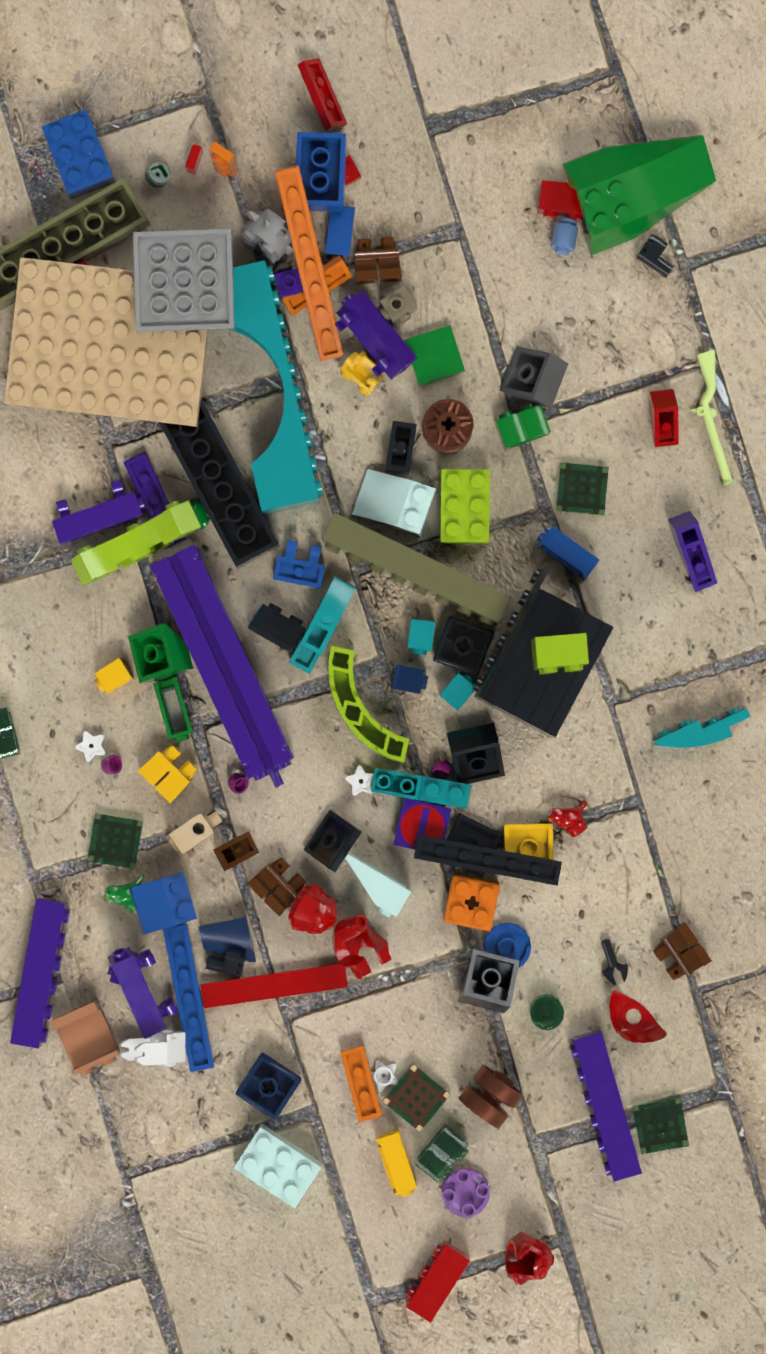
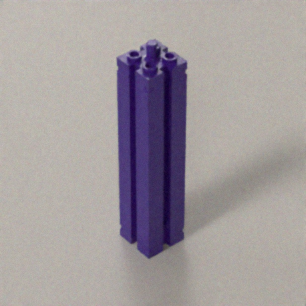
(223, 664)

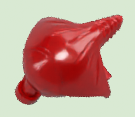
(350, 936)

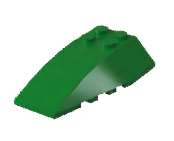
(636, 186)

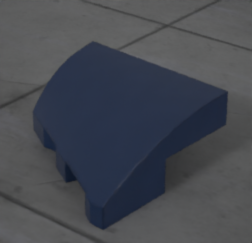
(228, 934)

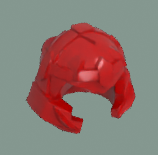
(313, 910)
(527, 1258)

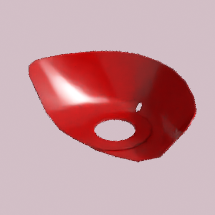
(644, 1031)

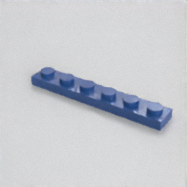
(188, 997)

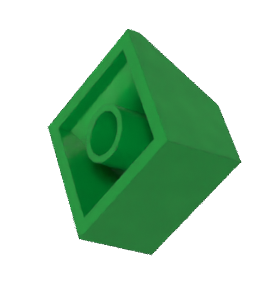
(159, 653)

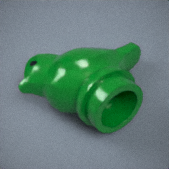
(122, 895)

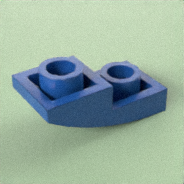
(340, 232)

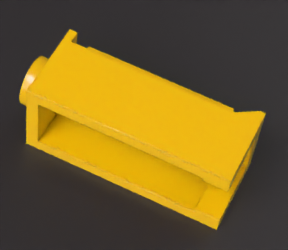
(396, 1163)

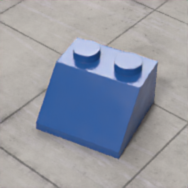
(163, 903)

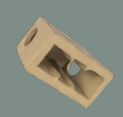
(184, 838)

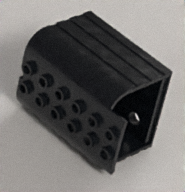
(511, 682)

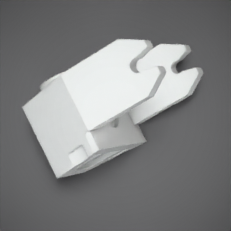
(162, 1049)

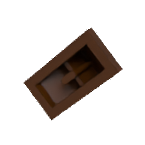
(236, 851)

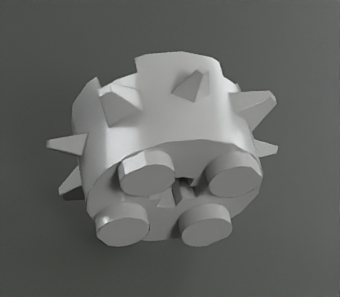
(266, 234)

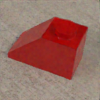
(664, 417)

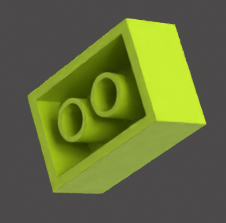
(464, 506)
(559, 652)

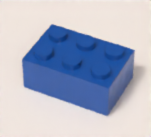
(78, 154)
(323, 169)

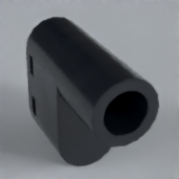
(652, 255)
(229, 965)

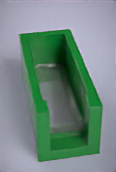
(173, 709)

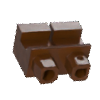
(386, 257)
(271, 876)
(686, 961)

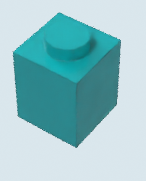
(421, 636)
(458, 690)

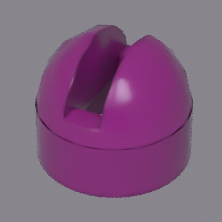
(111, 764)
(441, 769)
(238, 783)

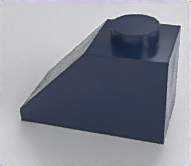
(409, 679)

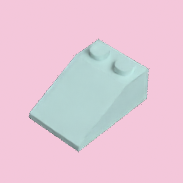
(394, 502)
(383, 889)

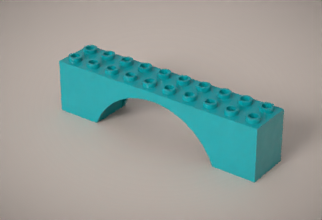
(285, 469)

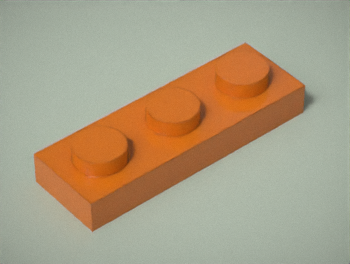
(223, 160)
(335, 274)
(361, 1083)

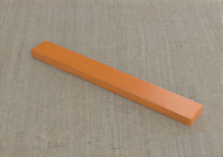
(309, 262)

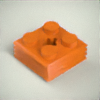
(457, 910)

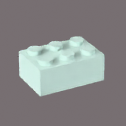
(278, 1165)

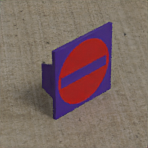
(420, 819)

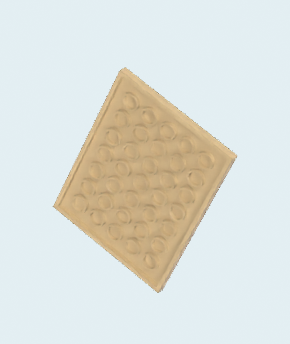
(82, 352)

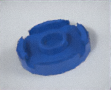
(508, 941)

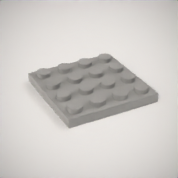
(184, 280)

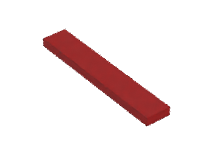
(273, 985)

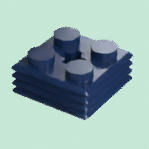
(253, 1090)

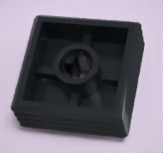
(470, 660)

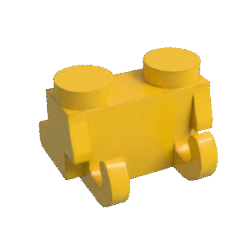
(358, 369)

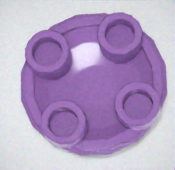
(465, 1192)

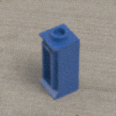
(567, 552)

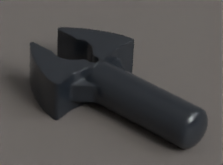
(612, 962)

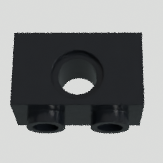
(400, 447)

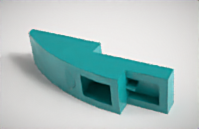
(322, 625)
(693, 735)
(421, 788)

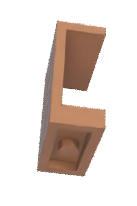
(86, 1037)

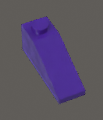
(692, 550)

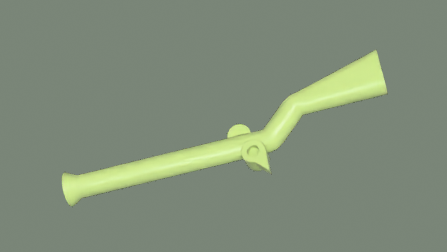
(707, 365)

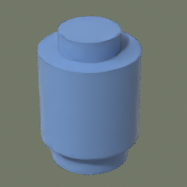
(564, 236)

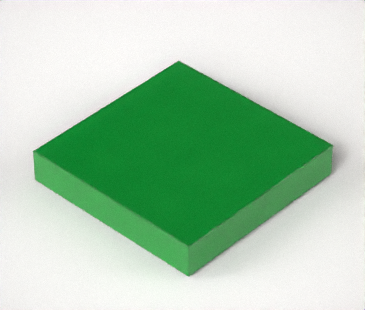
(436, 355)

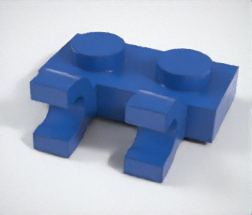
(299, 571)

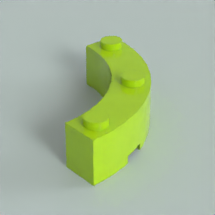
(136, 543)
(353, 711)

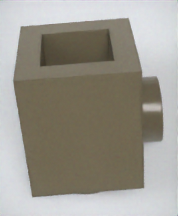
(398, 306)

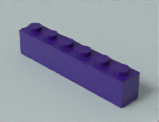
(39, 972)
(606, 1105)

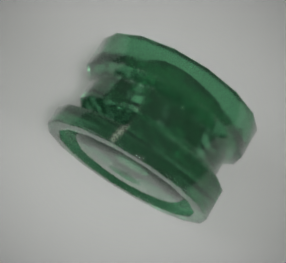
(546, 1012)

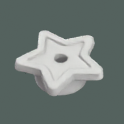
(91, 752)
(354, 781)
(388, 1070)

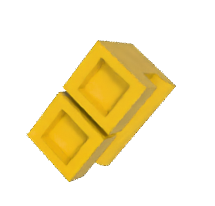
(175, 781)

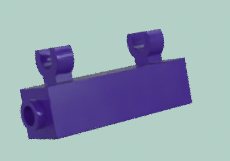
(375, 335)
(99, 517)
(136, 991)

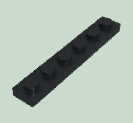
(487, 859)

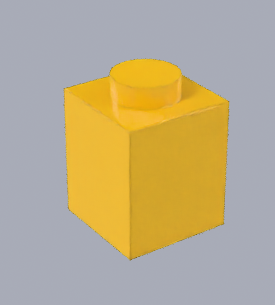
(113, 676)

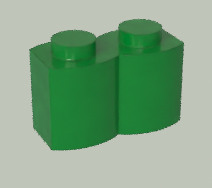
(522, 426)

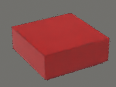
(194, 159)

